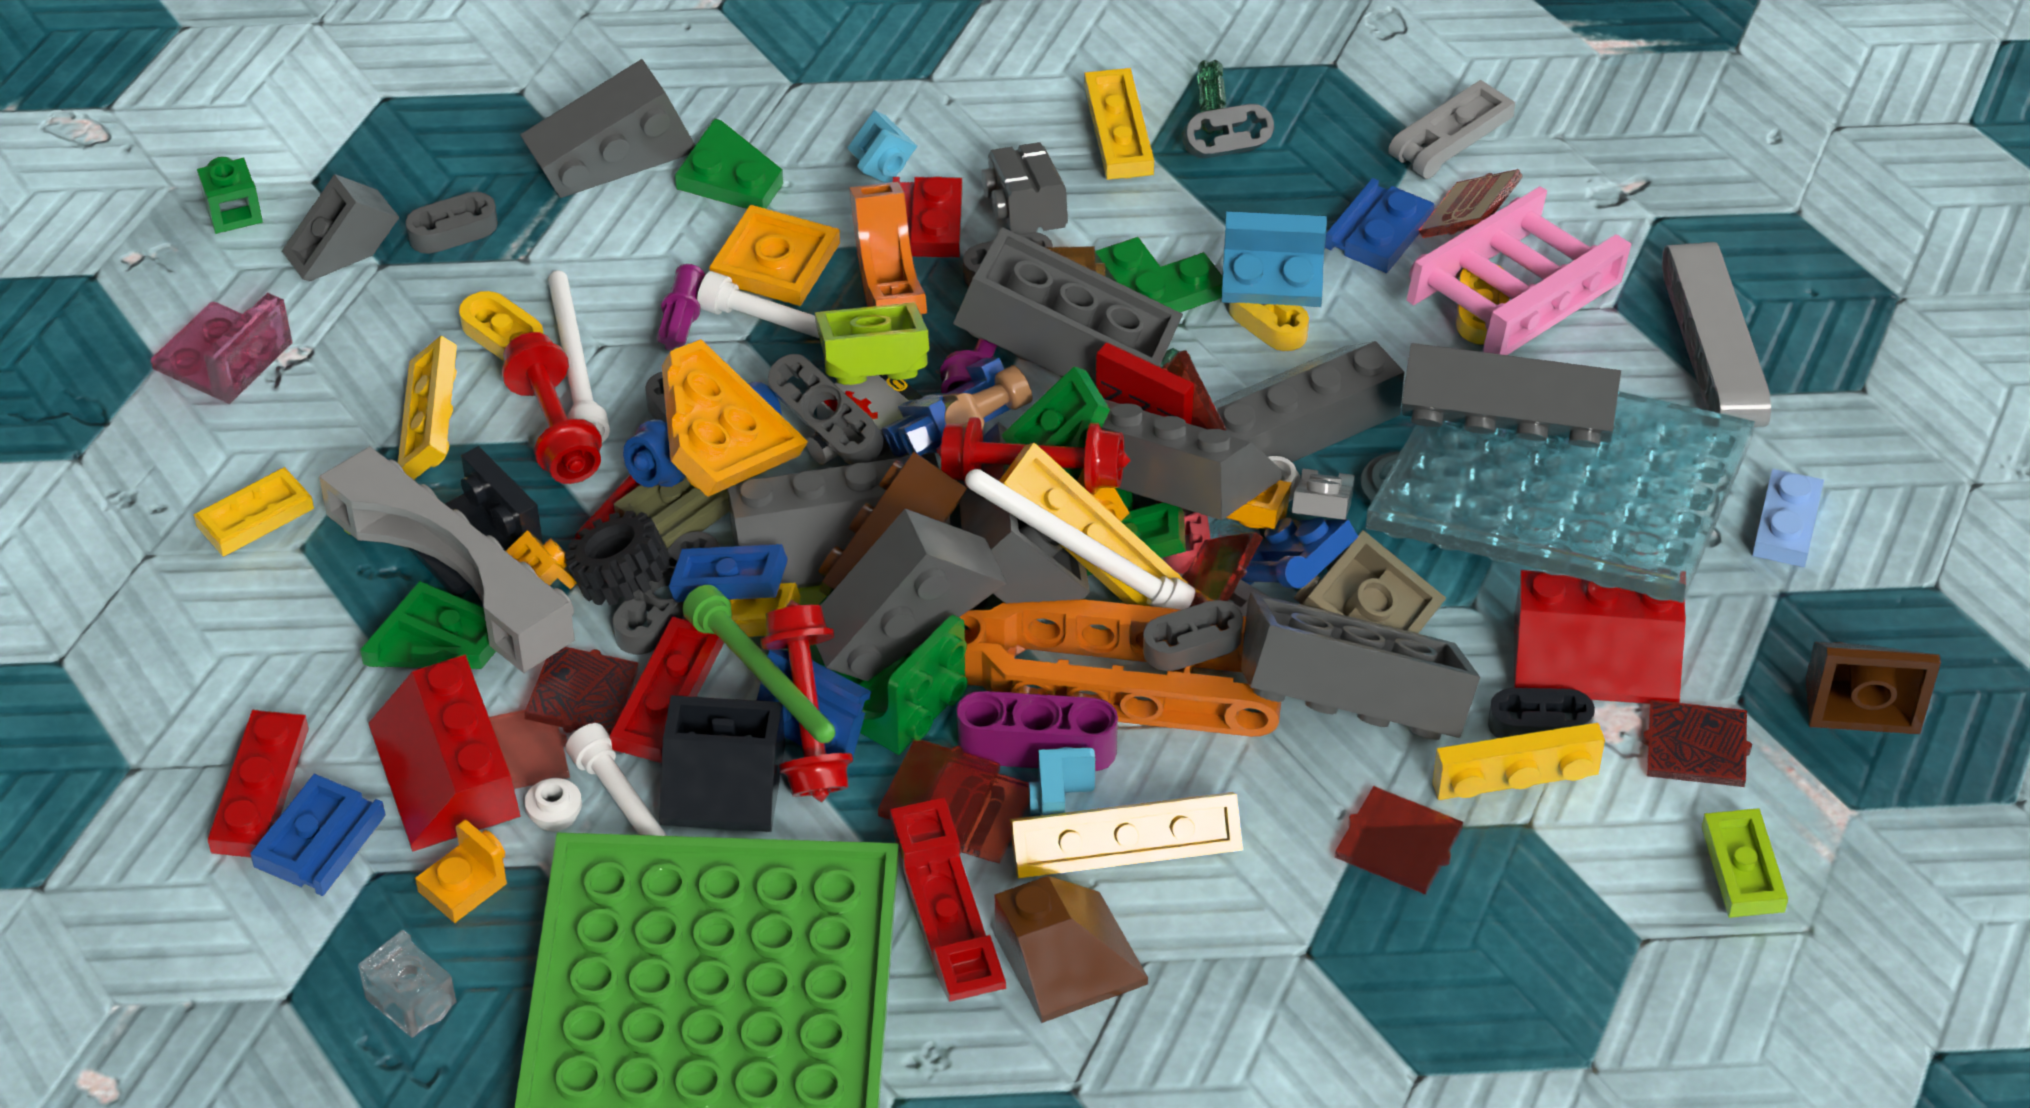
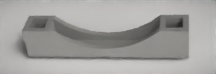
(383, 504)

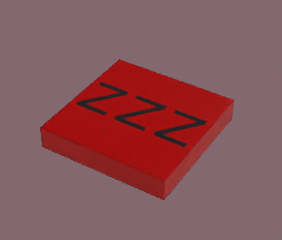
(1135, 381)

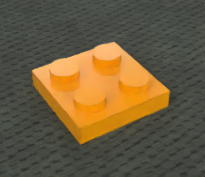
(776, 254)

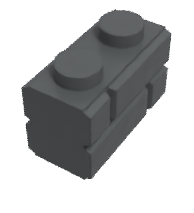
(1025, 189)

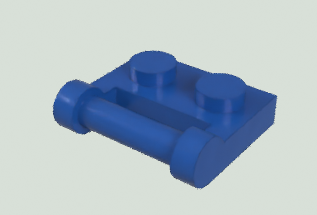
(1298, 550)

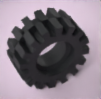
(617, 557)

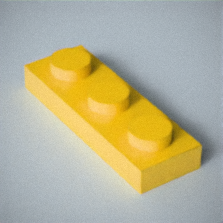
(1119, 123)
(427, 408)
(1518, 761)

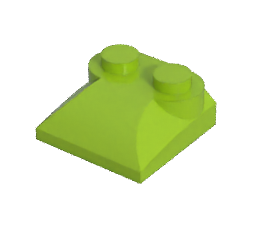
(873, 342)

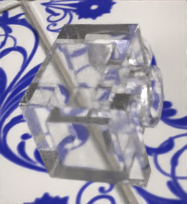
(407, 984)

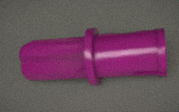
(680, 306)

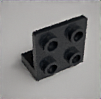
(492, 506)

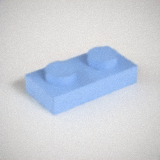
(1788, 518)

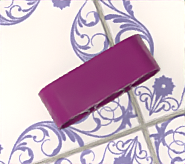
(1018, 725)

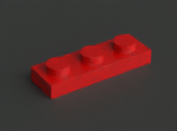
(675, 669)
(258, 781)

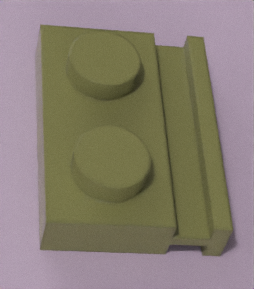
(675, 508)

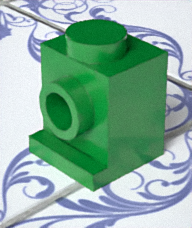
(229, 181)

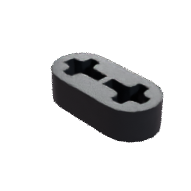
(1537, 710)

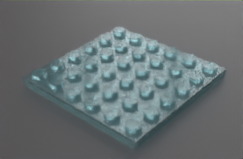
(1607, 514)

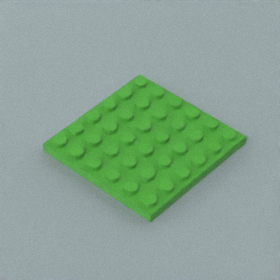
(711, 974)

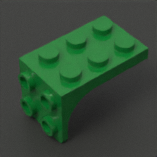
(914, 688)

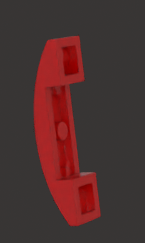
(944, 901)

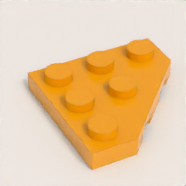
(719, 423)

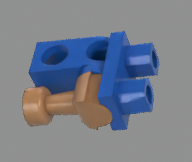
(985, 396)

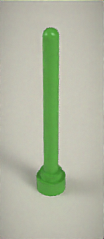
(711, 613)

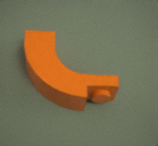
(885, 246)

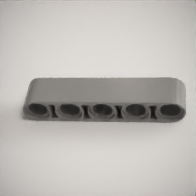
(1715, 332)

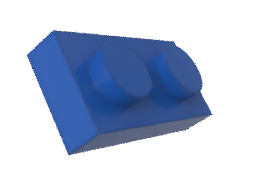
(735, 571)

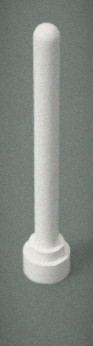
(720, 294)
(577, 373)
(1160, 592)
(592, 750)

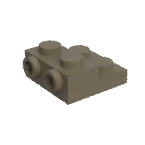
(1373, 587)

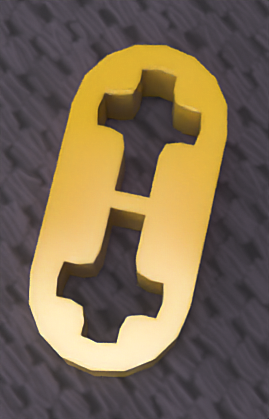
(1263, 322)

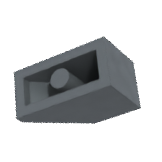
(340, 229)

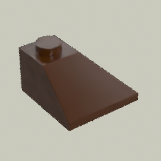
(1869, 687)
(1064, 946)

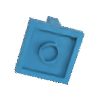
(1273, 259)

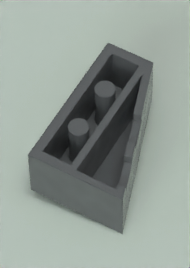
(609, 133)
(904, 592)

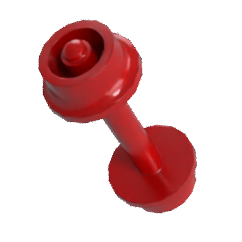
(568, 446)
(1101, 457)
(795, 630)

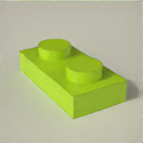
(1744, 863)

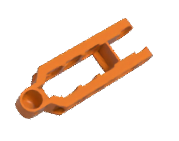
(1176, 700)

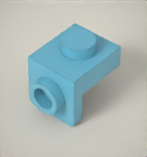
(881, 148)
(1060, 773)

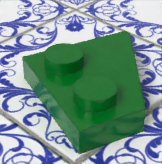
(729, 170)
(1061, 415)
(430, 630)

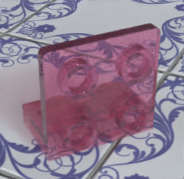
(226, 349)

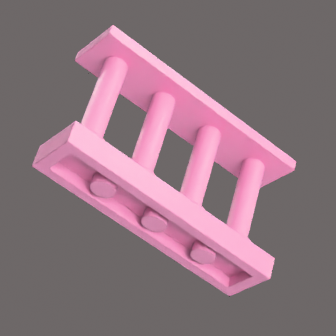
(1532, 306)

